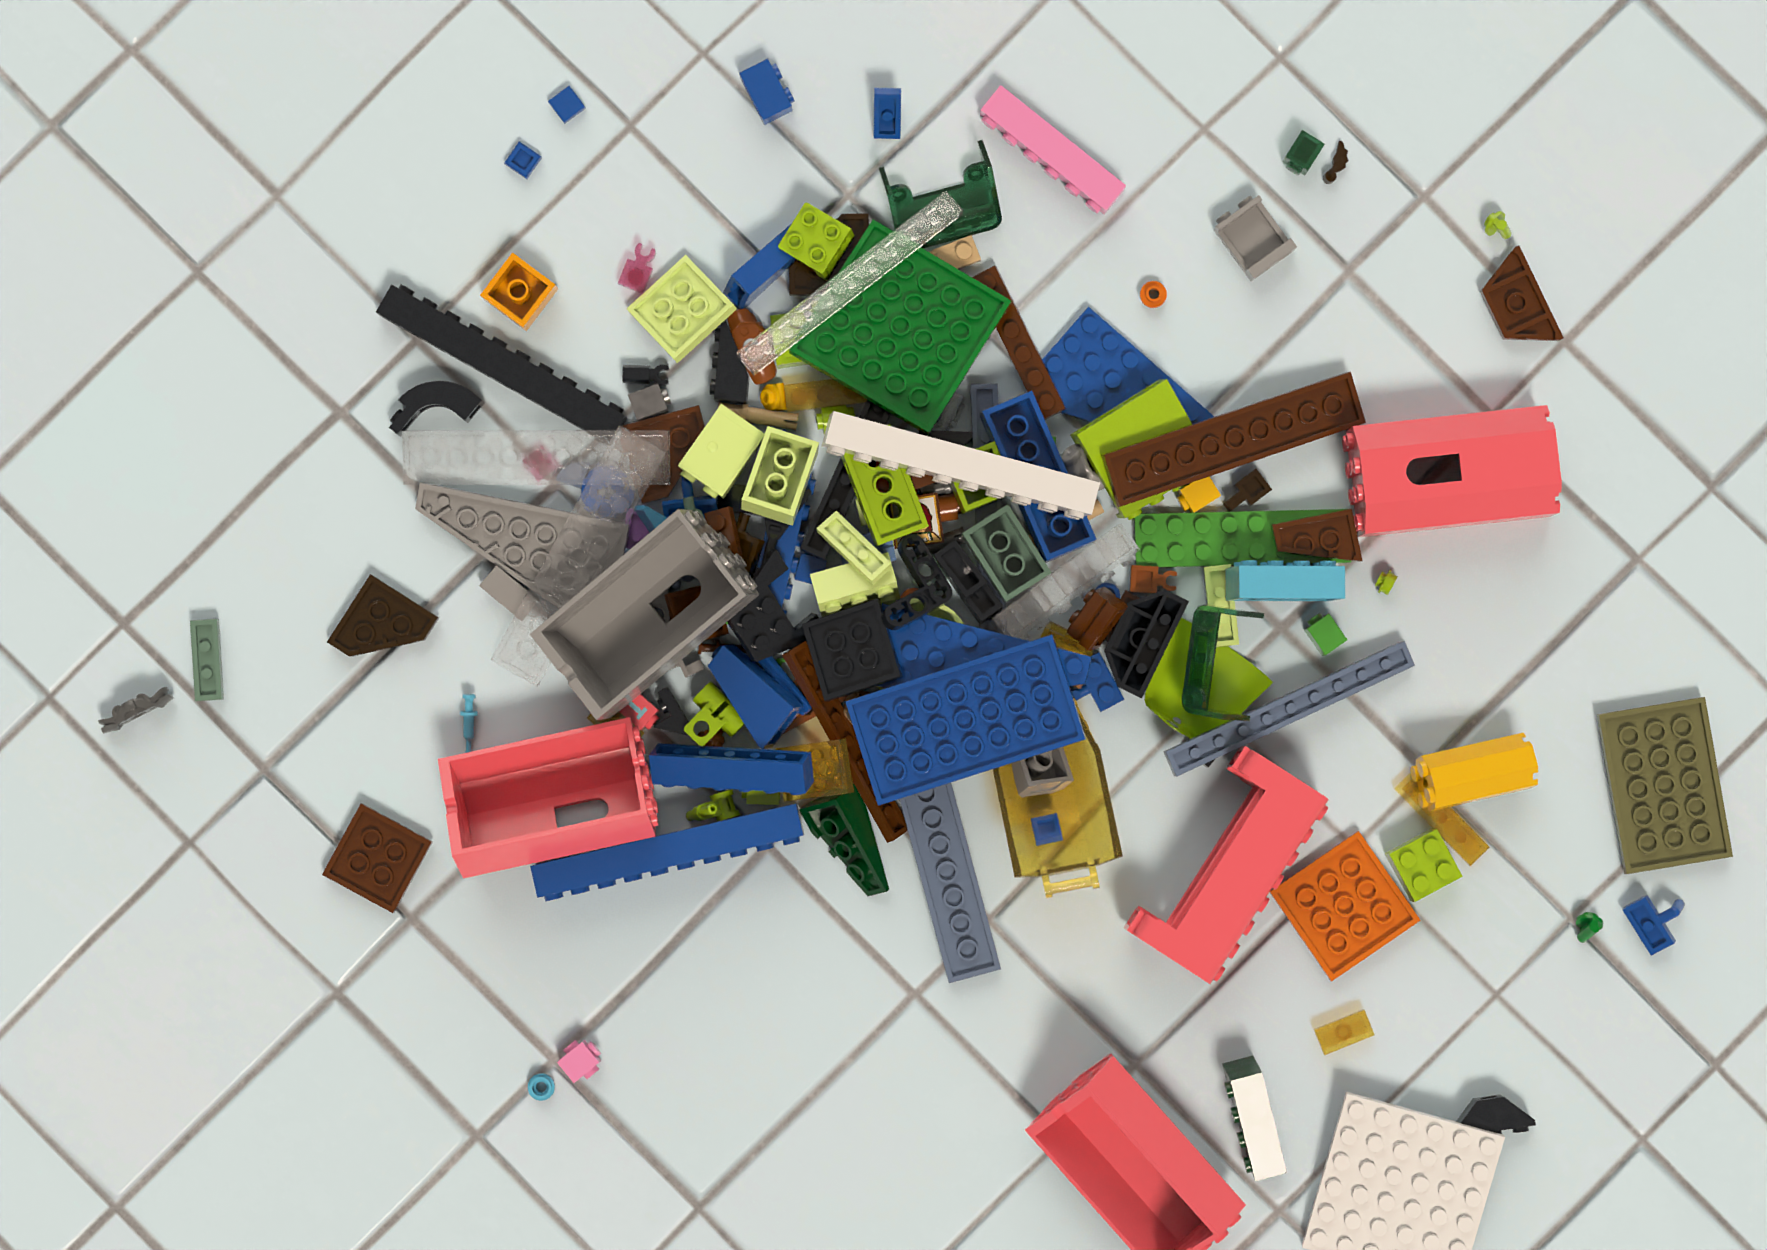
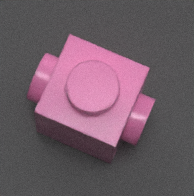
(580, 1060)

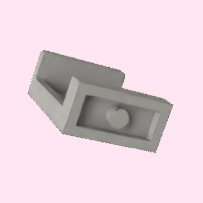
(1253, 237)

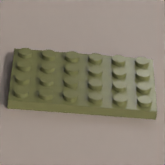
(1664, 785)

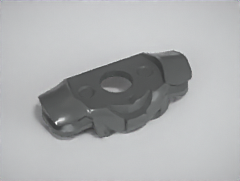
(135, 708)

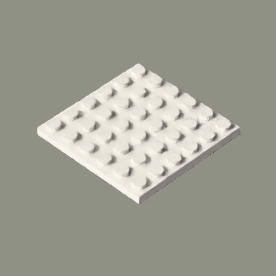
(1401, 1181)

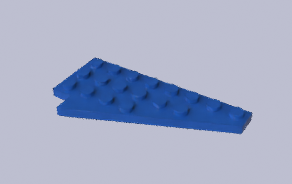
(1101, 369)
(938, 644)

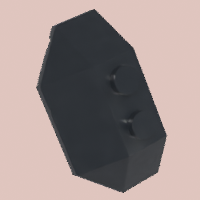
(1142, 639)

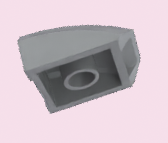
(1042, 773)

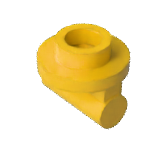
(773, 397)

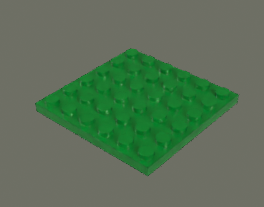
(906, 334)

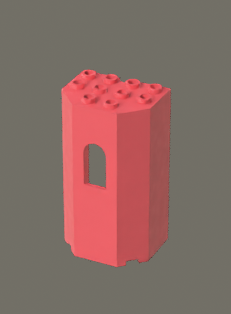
(1504, 464)
(507, 797)
(1134, 1163)

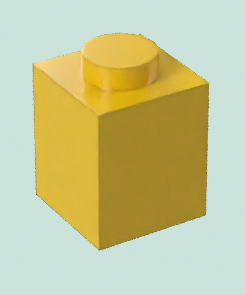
(1197, 494)

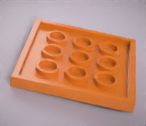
(1344, 906)

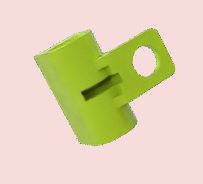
(716, 712)

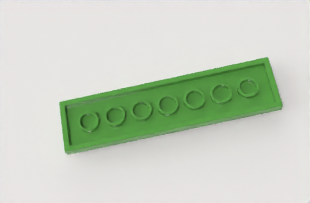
(1215, 538)

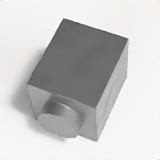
(649, 402)

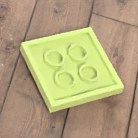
(681, 308)

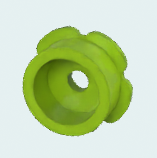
(1385, 582)

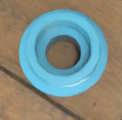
(535, 1093)

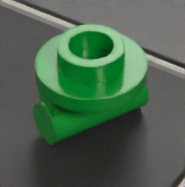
(1589, 925)

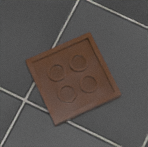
(377, 858)

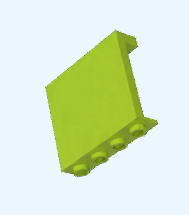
(1138, 418)

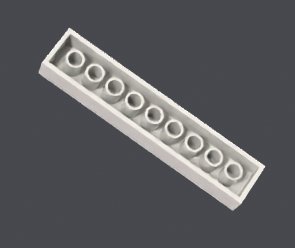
(960, 464)

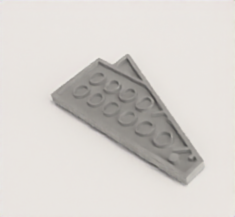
(500, 529)

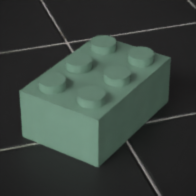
(1006, 553)

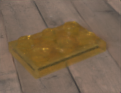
(830, 769)

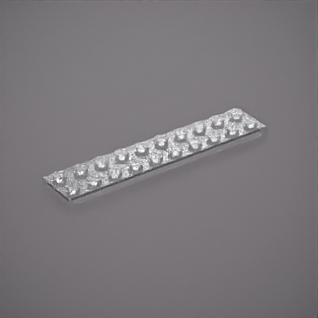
(513, 456)
(581, 547)

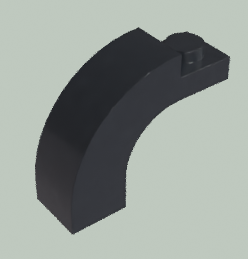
(432, 395)

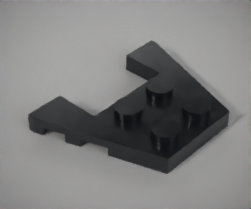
(762, 623)

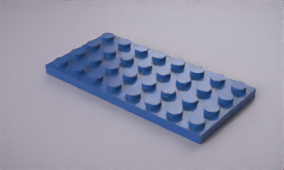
(965, 720)

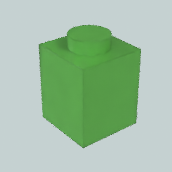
(1324, 633)

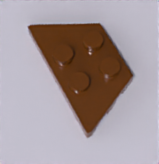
(1518, 302)

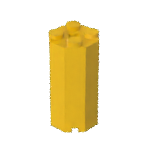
(1475, 772)

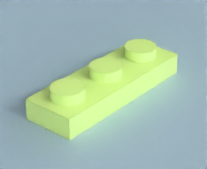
(854, 547)
(1216, 595)

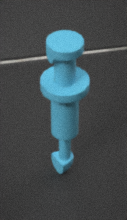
(468, 720)

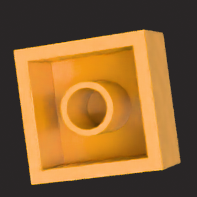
(519, 291)

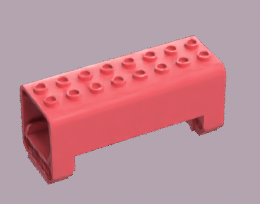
(1237, 871)

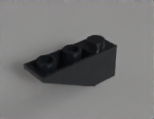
(731, 375)

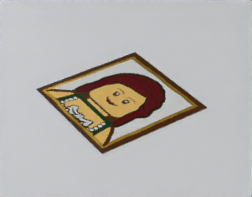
(934, 532)

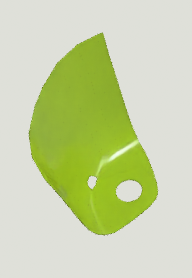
(1233, 685)

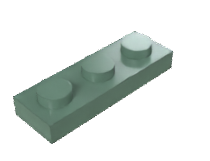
(206, 660)

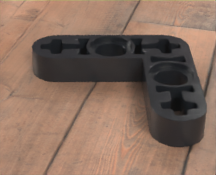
(925, 593)

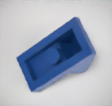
(887, 113)

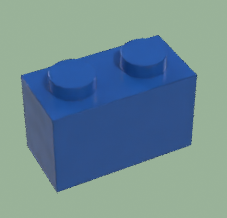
(766, 91)

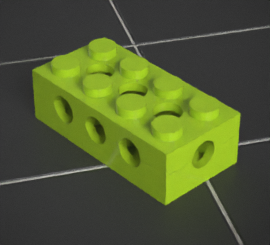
(874, 503)

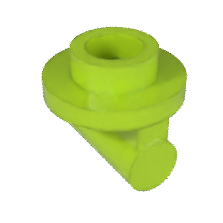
(1497, 222)

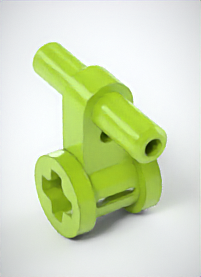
(720, 806)

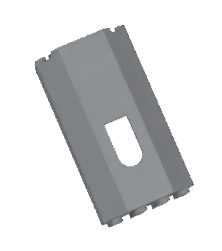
(614, 639)

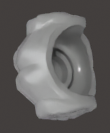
(1079, 465)

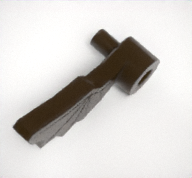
(1339, 163)

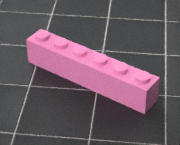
(1052, 150)

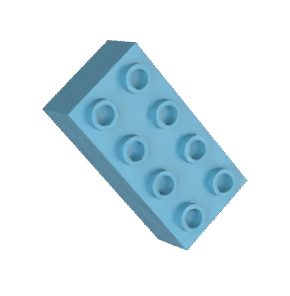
(1285, 583)

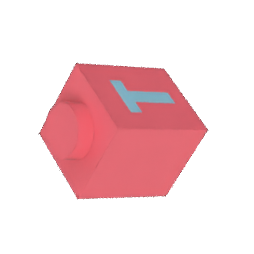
(641, 712)

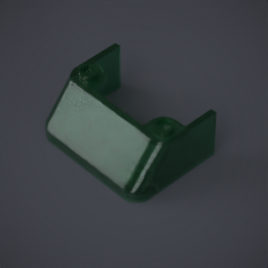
(975, 196)
(1201, 660)

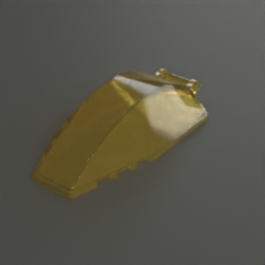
(1083, 816)

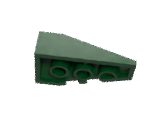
(848, 832)

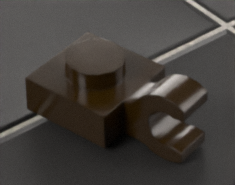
(1249, 489)

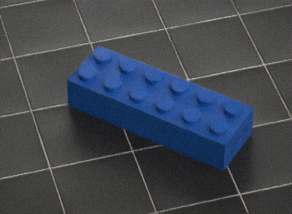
(1024, 436)

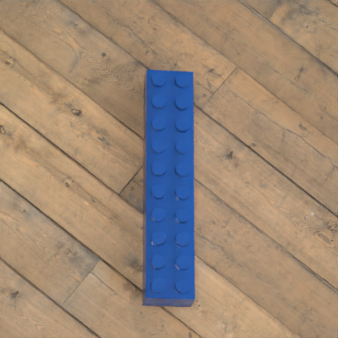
(667, 850)

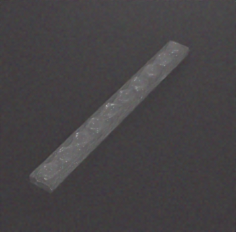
(849, 283)

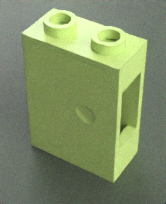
(721, 452)

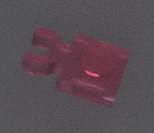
(637, 273)

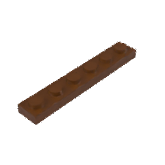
(1023, 349)

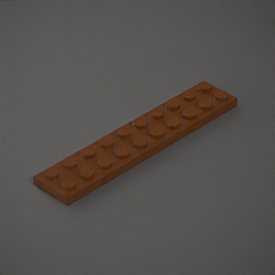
(1233, 439)

